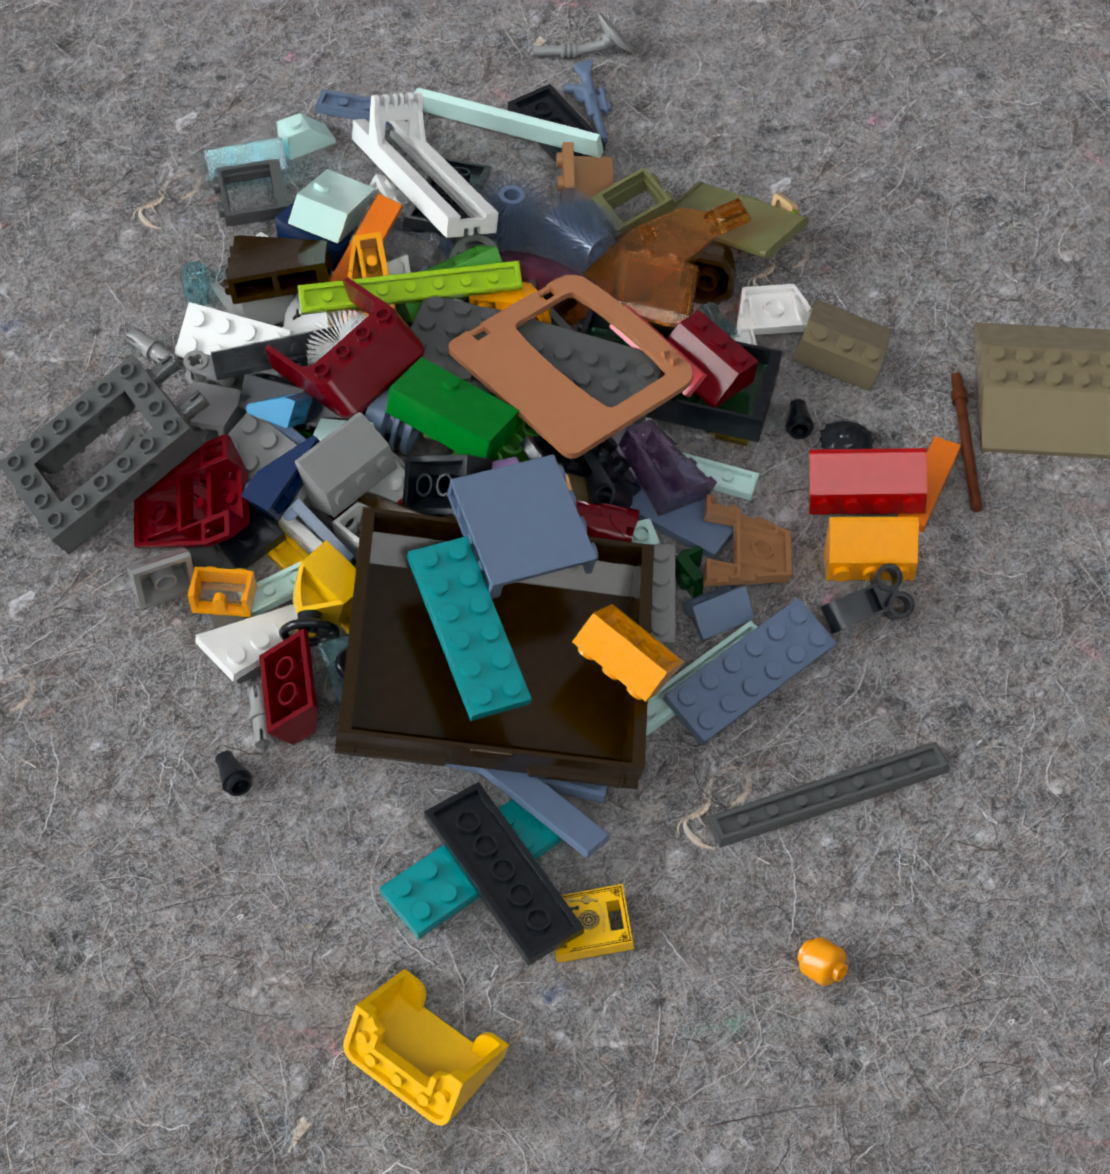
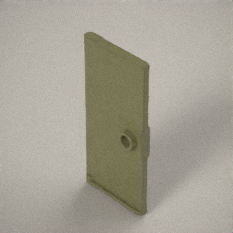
(763, 235)

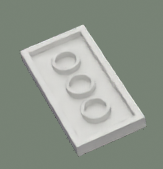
(215, 330)

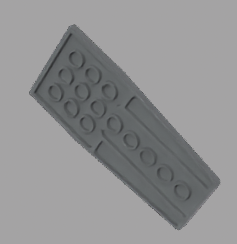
(596, 365)

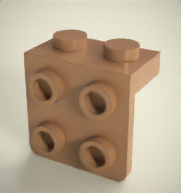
(584, 172)

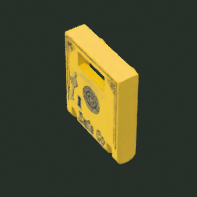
(592, 911)

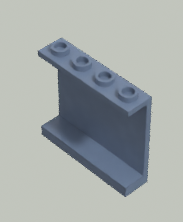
(521, 522)

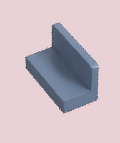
(720, 610)

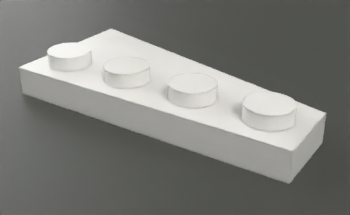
(239, 644)

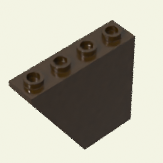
(274, 267)

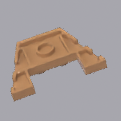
(759, 549)

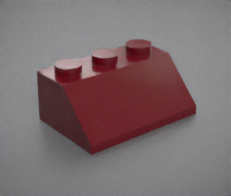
(718, 355)
(289, 689)

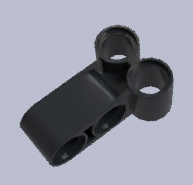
(869, 601)

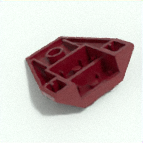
(195, 501)

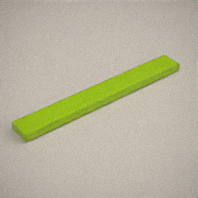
(415, 286)

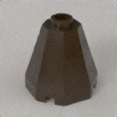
(715, 274)

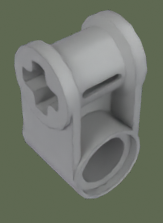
(203, 372)

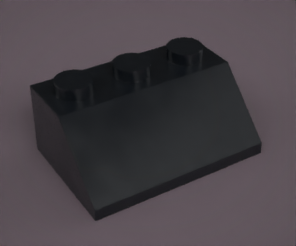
(429, 479)

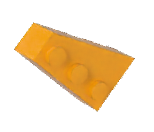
(367, 261)

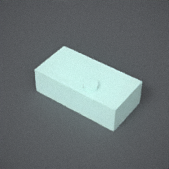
(331, 205)

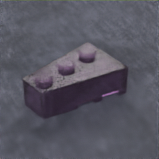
(662, 469)

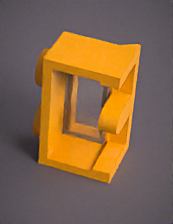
(222, 591)

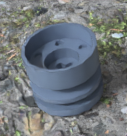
(386, 425)

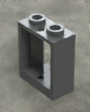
(245, 172)

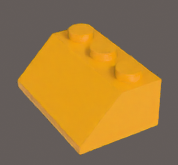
(862, 544)
(627, 652)

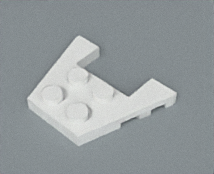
(770, 311)

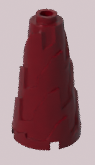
(608, 520)

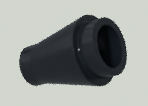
(799, 421)
(233, 775)

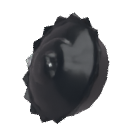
(846, 435)

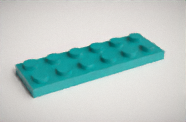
(468, 628)
(439, 889)

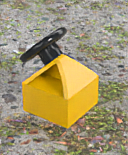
(322, 594)

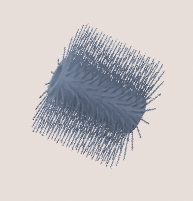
(511, 214)
(574, 234)

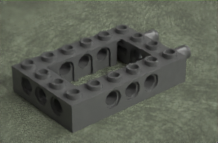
(125, 477)

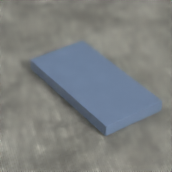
(686, 525)

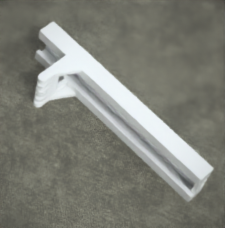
(412, 139)

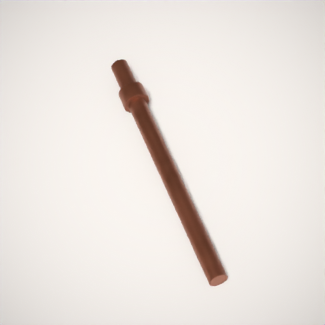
(960, 399)

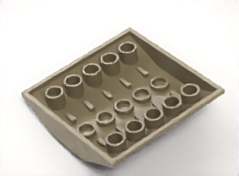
(1043, 389)

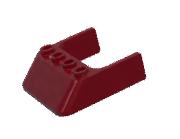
(360, 363)

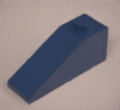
(278, 482)

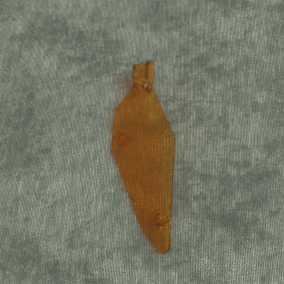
(675, 233)

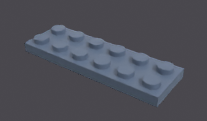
(749, 671)

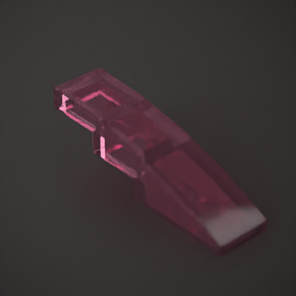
(538, 267)

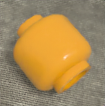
(822, 961)

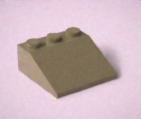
(843, 345)

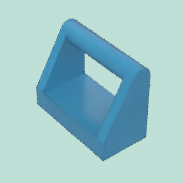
(282, 410)

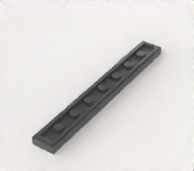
(827, 794)

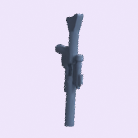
(586, 94)

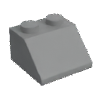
(161, 577)

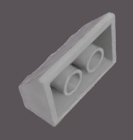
(345, 465)

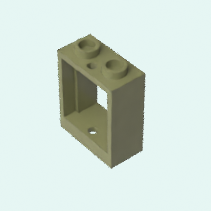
(628, 189)

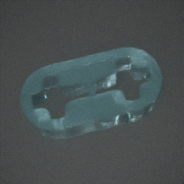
(200, 283)

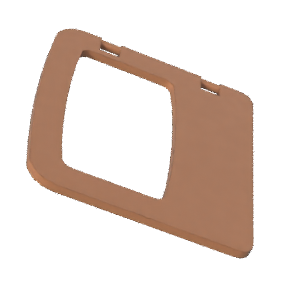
(546, 397)

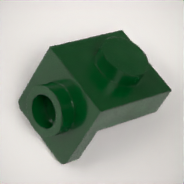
(687, 571)

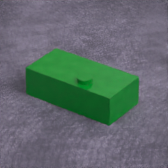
(451, 410)

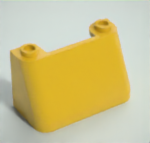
(417, 1051)

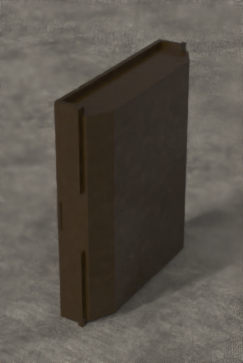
(405, 701)

